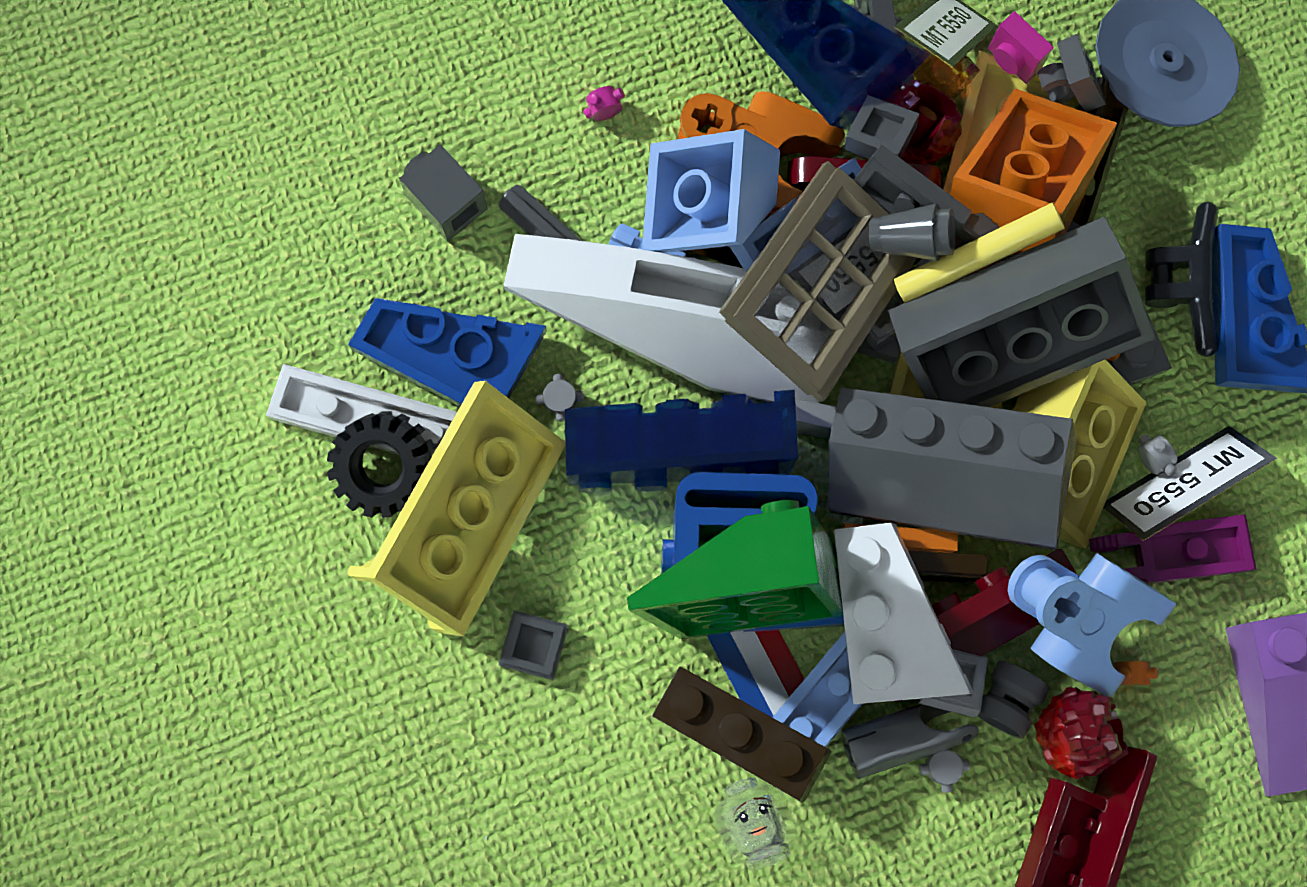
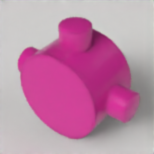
(604, 103)

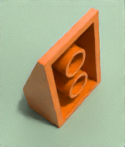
(1031, 158)

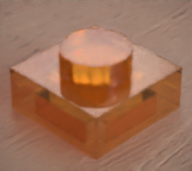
(944, 77)

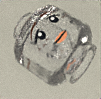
(755, 824)

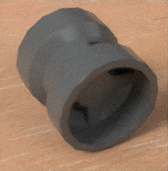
(1012, 699)

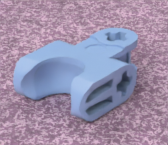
(1084, 614)

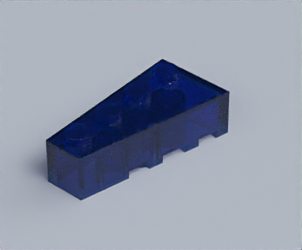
(831, 51)

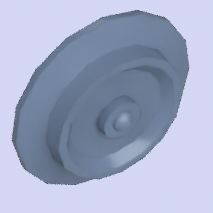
(1167, 60)

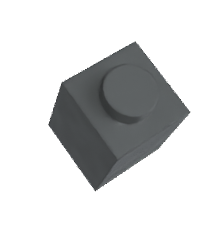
(442, 191)

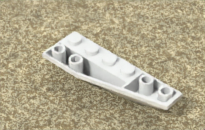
(650, 306)

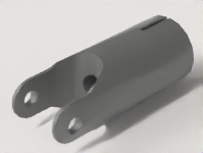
(899, 739)

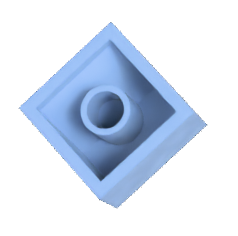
(708, 190)

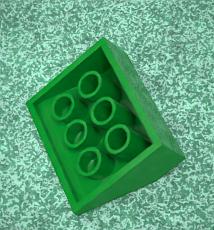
(748, 577)

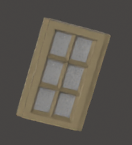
(807, 268)

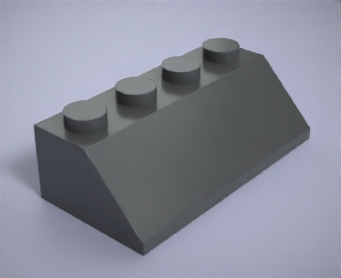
(1024, 320)
(950, 466)

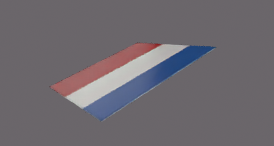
(758, 667)

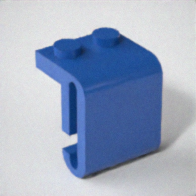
(714, 501)

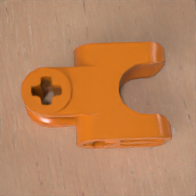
(770, 118)

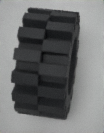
(349, 469)

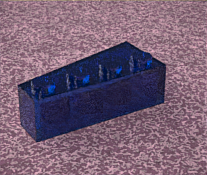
(678, 439)

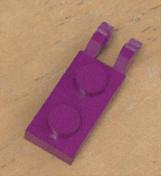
(1186, 550)

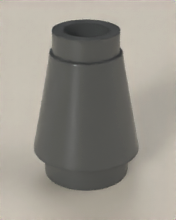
(915, 233)

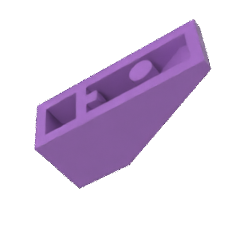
(1273, 689)

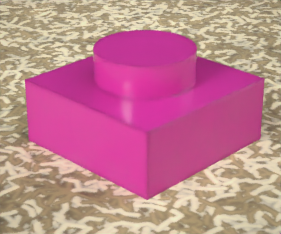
(1019, 48)

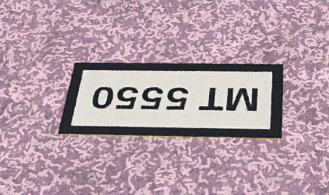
(946, 28)
(1199, 477)

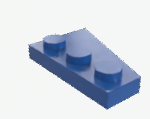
(1252, 314)
(445, 348)

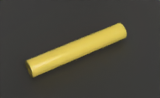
(980, 253)

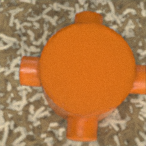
(1136, 672)

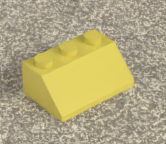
(1104, 422)

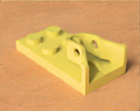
(465, 510)

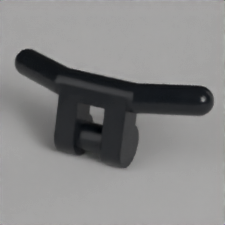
(1196, 292)

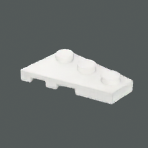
(889, 624)

